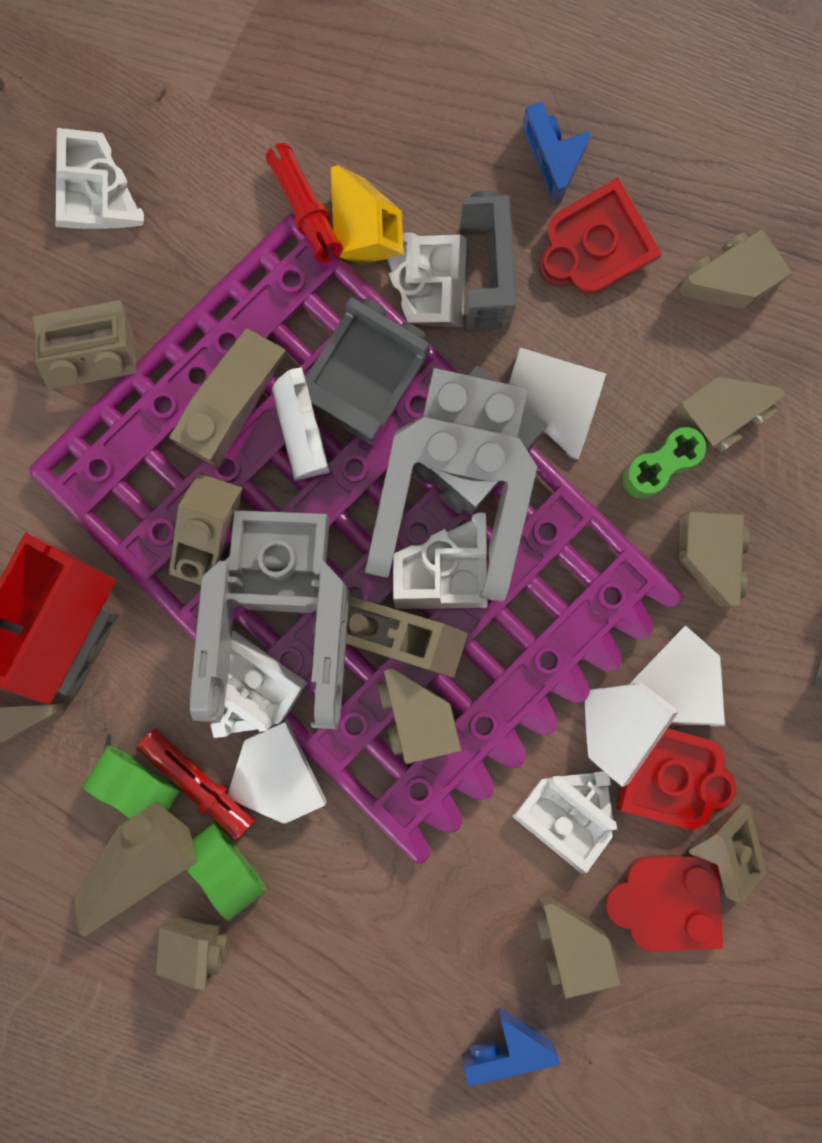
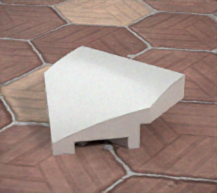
(689, 679)
(257, 690)
(624, 727)
(275, 776)
(570, 816)

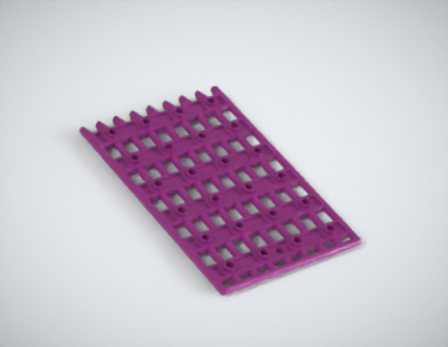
(515, 692)

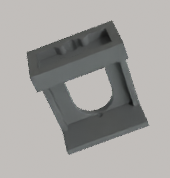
(494, 306)

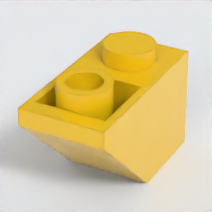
(364, 219)

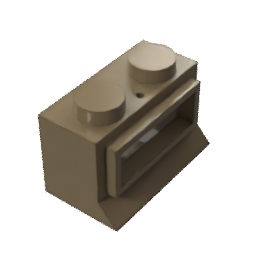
(84, 344)

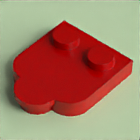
(597, 241)
(680, 782)
(669, 903)

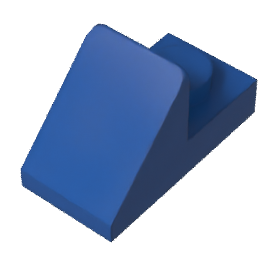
(555, 159)
(522, 1053)

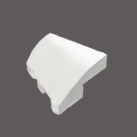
(90, 185)
(431, 279)
(560, 396)
(299, 425)
(444, 570)

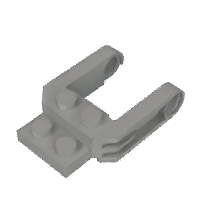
(469, 432)
(279, 567)

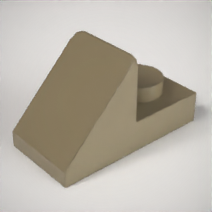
(736, 850)

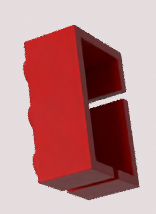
(56, 604)

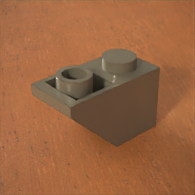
(740, 275)
(725, 407)
(203, 527)
(712, 554)
(422, 719)
(191, 950)
(580, 950)

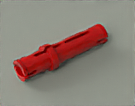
(310, 216)
(195, 784)

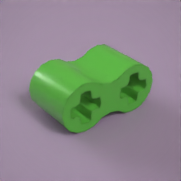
(664, 463)
(128, 783)
(224, 872)

